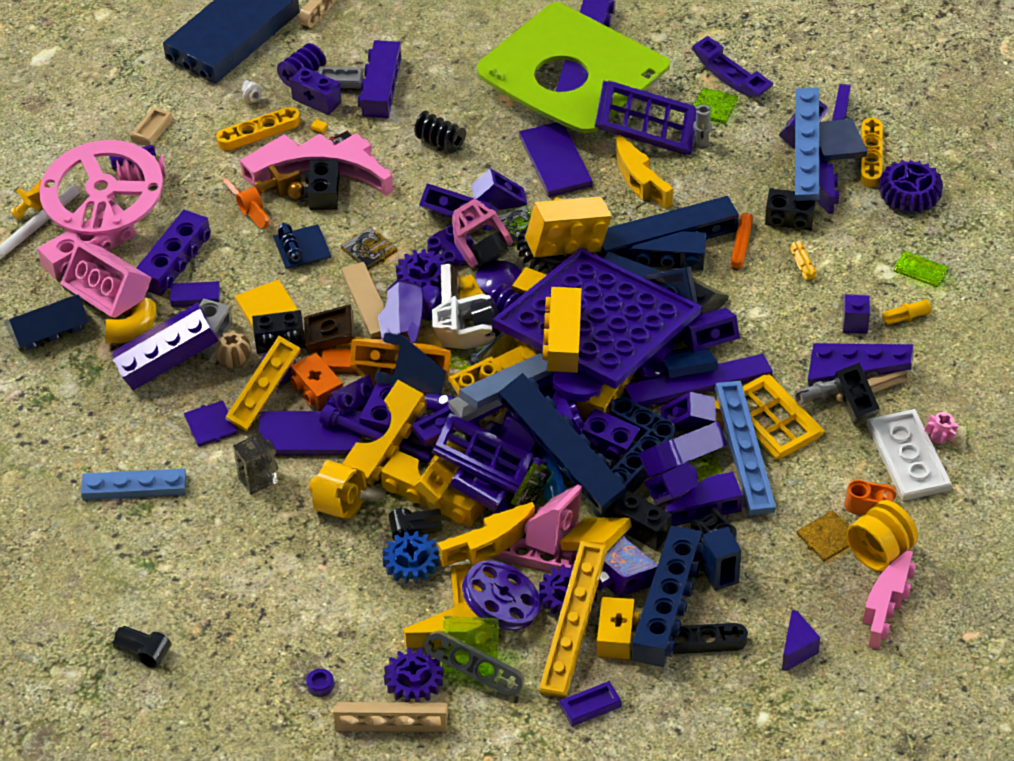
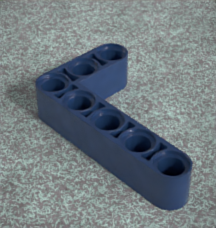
(653, 431)

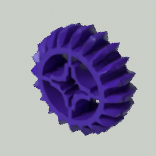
(910, 186)

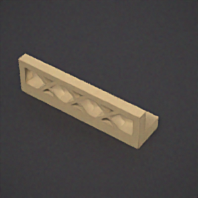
(391, 716)

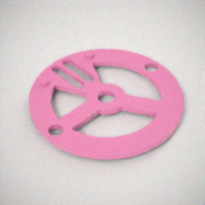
(86, 155)

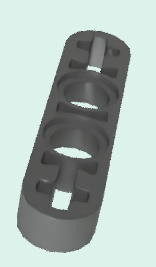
(471, 668)

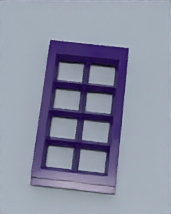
(605, 106)

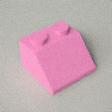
(554, 521)

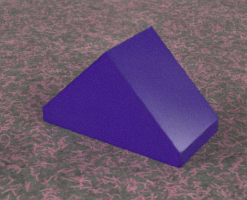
(801, 642)

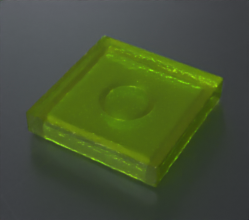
(477, 632)

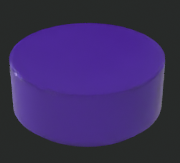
(320, 682)

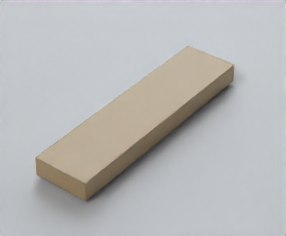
(365, 296)

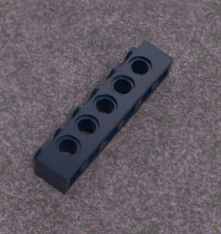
(667, 597)

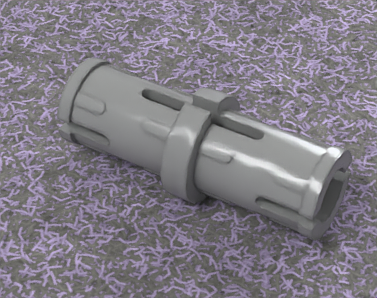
(702, 136)
(817, 392)

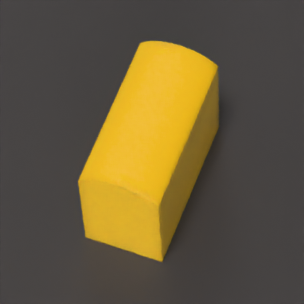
(319, 126)

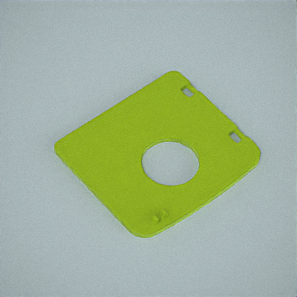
(572, 36)

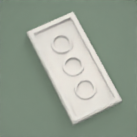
(909, 455)

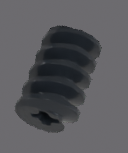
(438, 132)

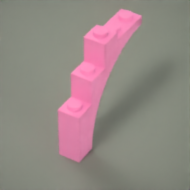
(287, 156)

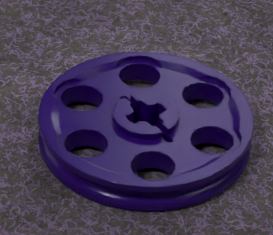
(501, 594)

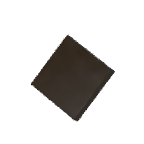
(329, 329)

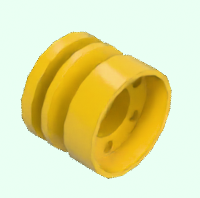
(882, 535)

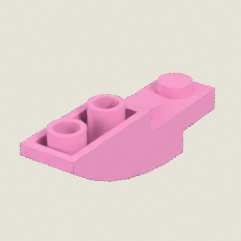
(887, 595)

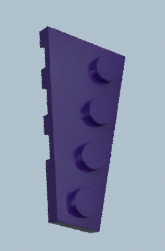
(878, 358)

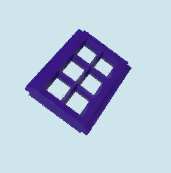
(482, 470)

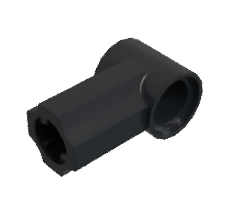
(421, 521)
(147, 648)

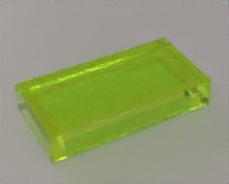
(921, 269)

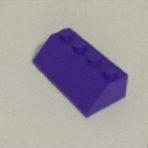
(164, 346)

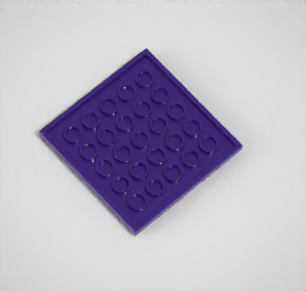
(620, 316)

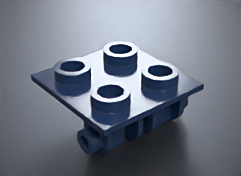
(300, 245)

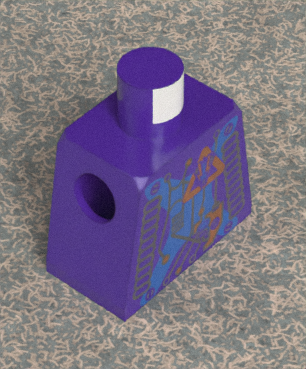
(626, 569)

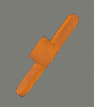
(250, 204)

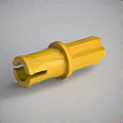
(907, 312)

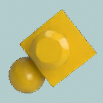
(30, 199)

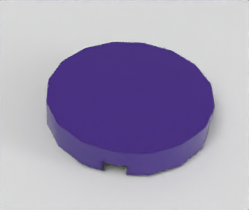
(576, 386)

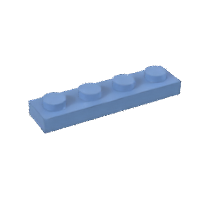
(133, 484)

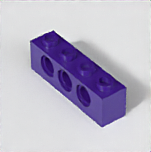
(175, 250)

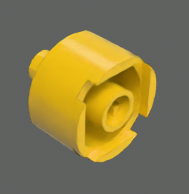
(338, 490)

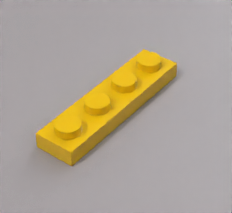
(262, 384)

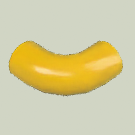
(127, 329)

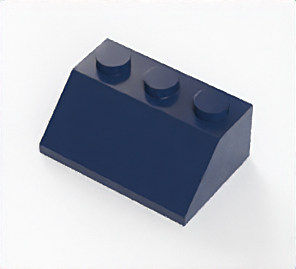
(47, 322)

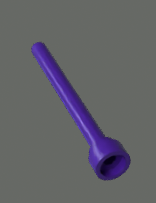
(331, 417)

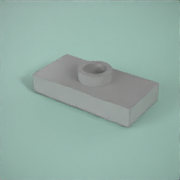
(347, 76)

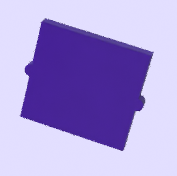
(209, 423)

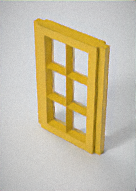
(797, 413)

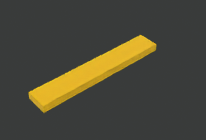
(573, 619)

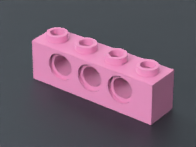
(56, 253)

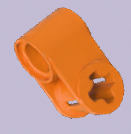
(864, 495)

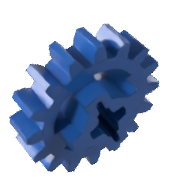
(422, 551)

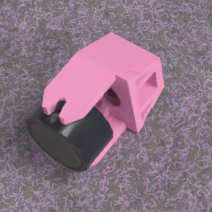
(489, 248)

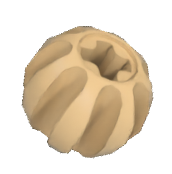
(232, 349)

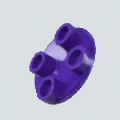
(443, 244)
(495, 274)

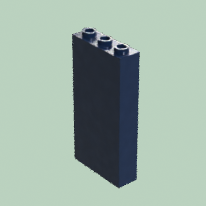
(226, 35)

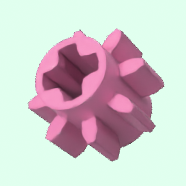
(941, 428)

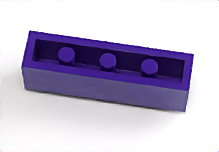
(380, 79)

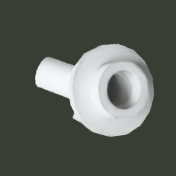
(251, 92)

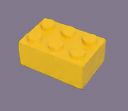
(567, 225)

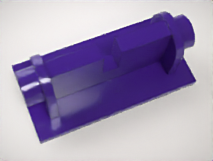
(351, 395)

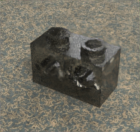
(255, 463)

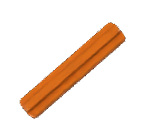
(741, 240)

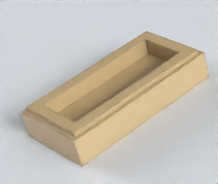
(151, 126)

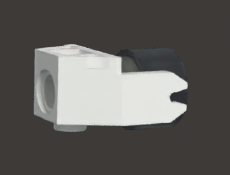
(450, 321)

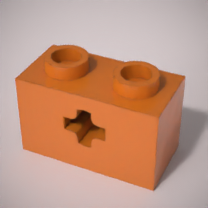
(314, 380)

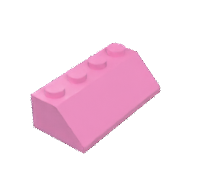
(104, 279)

